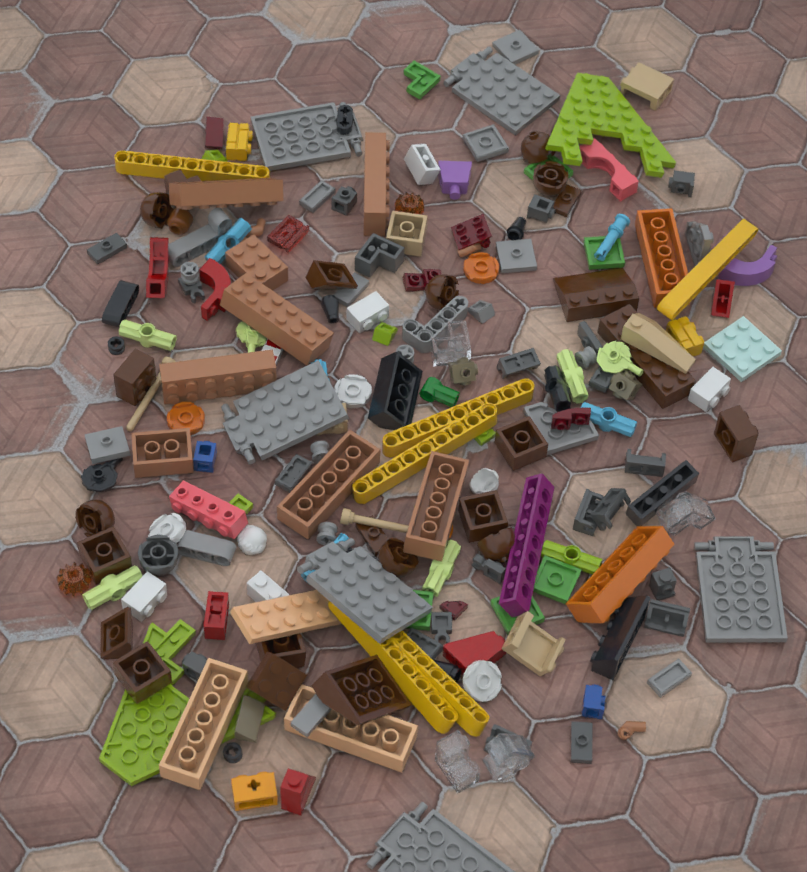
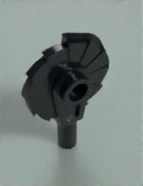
(100, 477)

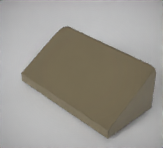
(249, 719)

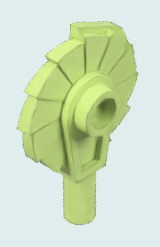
(250, 336)
(616, 358)

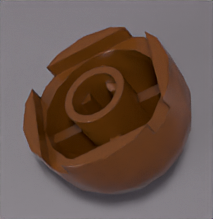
(534, 147)
(550, 178)
(156, 209)
(441, 290)
(94, 516)
(497, 546)
(395, 560)

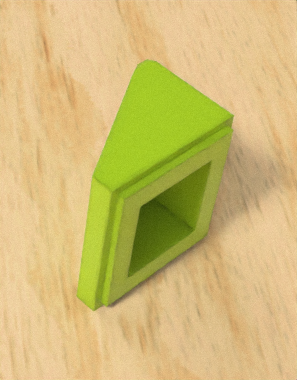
(214, 155)
(384, 333)

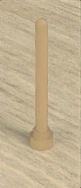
(147, 398)
(350, 517)

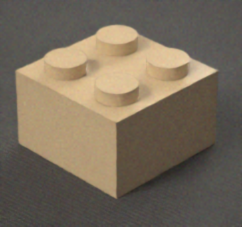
(408, 231)

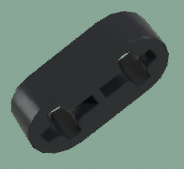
(344, 119)

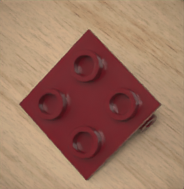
(472, 232)

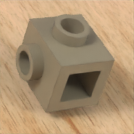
(456, 371)
(624, 385)

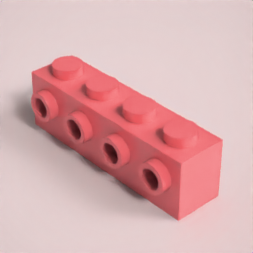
(208, 510)

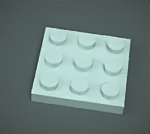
(742, 349)

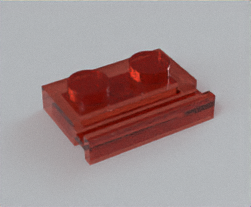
(288, 233)

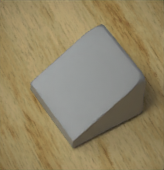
(482, 311)

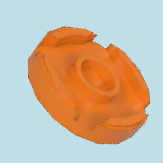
(481, 268)
(186, 416)

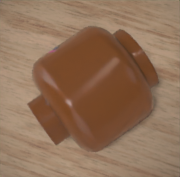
(180, 221)

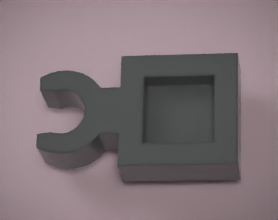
(194, 290)
(491, 569)
(441, 625)

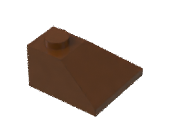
(330, 276)

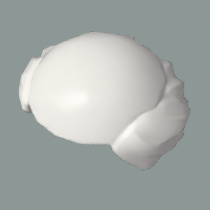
(484, 481)
(252, 540)

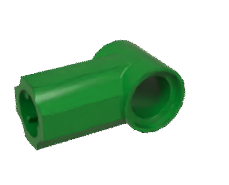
(434, 390)

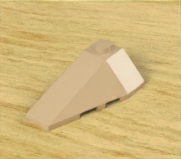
(655, 341)

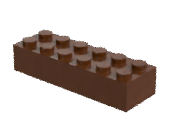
(661, 380)

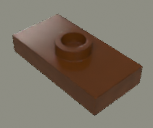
(566, 200)
(372, 536)

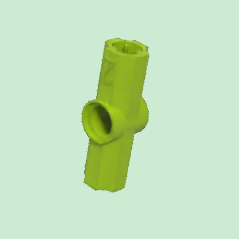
(581, 560)

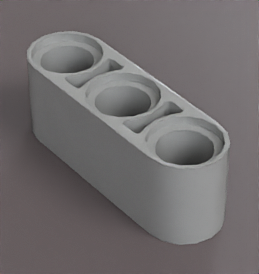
(206, 548)

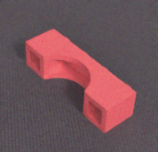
(596, 156)

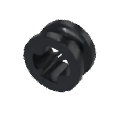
(116, 350)
(236, 747)

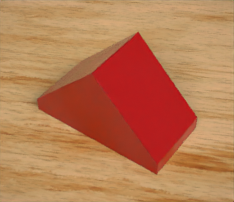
(722, 298)

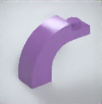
(750, 272)

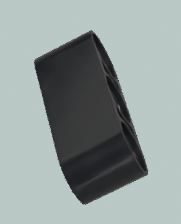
(120, 303)

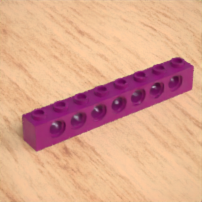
(528, 544)

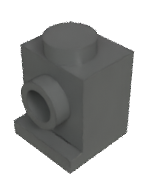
(682, 182)
(346, 197)
(541, 208)
(663, 584)
(193, 665)

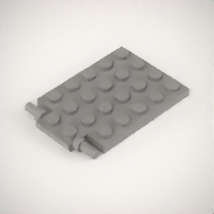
(501, 90)
(304, 136)
(283, 413)
(364, 589)
(740, 590)
(431, 847)

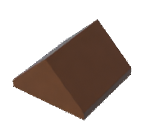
(117, 635)

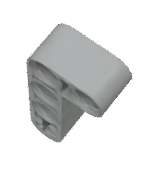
(200, 240)
(421, 336)

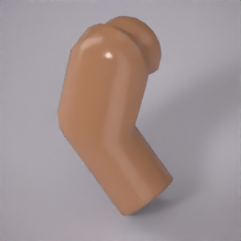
(257, 229)
(469, 250)
(630, 727)

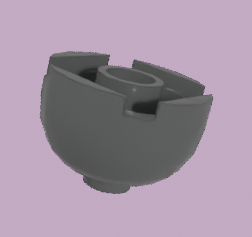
(158, 555)

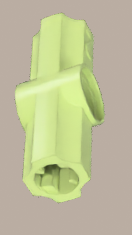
(147, 335)
(572, 376)
(442, 570)
(112, 587)

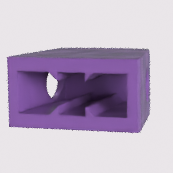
(454, 177)

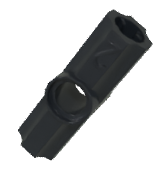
(557, 388)

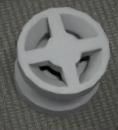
(189, 273)
(406, 351)
(586, 357)
(319, 450)
(326, 533)

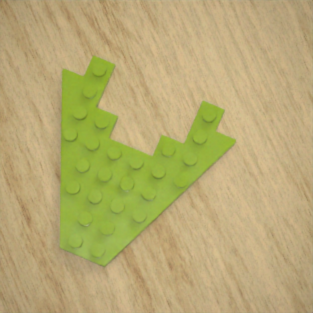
(601, 109)
(145, 729)

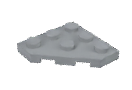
(698, 240)
(559, 439)

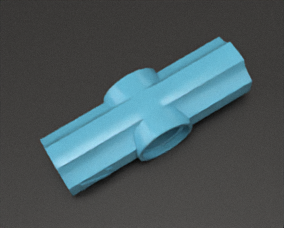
(235, 234)
(615, 421)

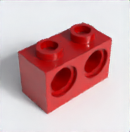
(216, 615)

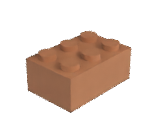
(258, 261)
(162, 452)

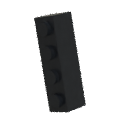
(661, 493)

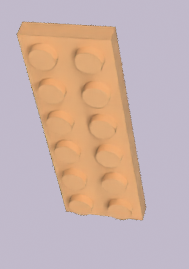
(283, 616)

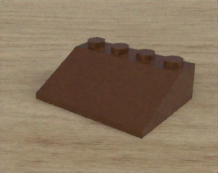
(595, 294)
(361, 691)

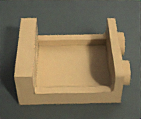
(647, 84)
(533, 645)

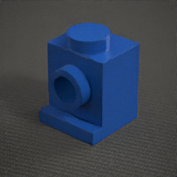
(205, 456)
(593, 702)

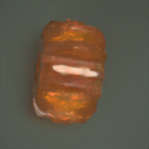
(409, 203)
(74, 579)

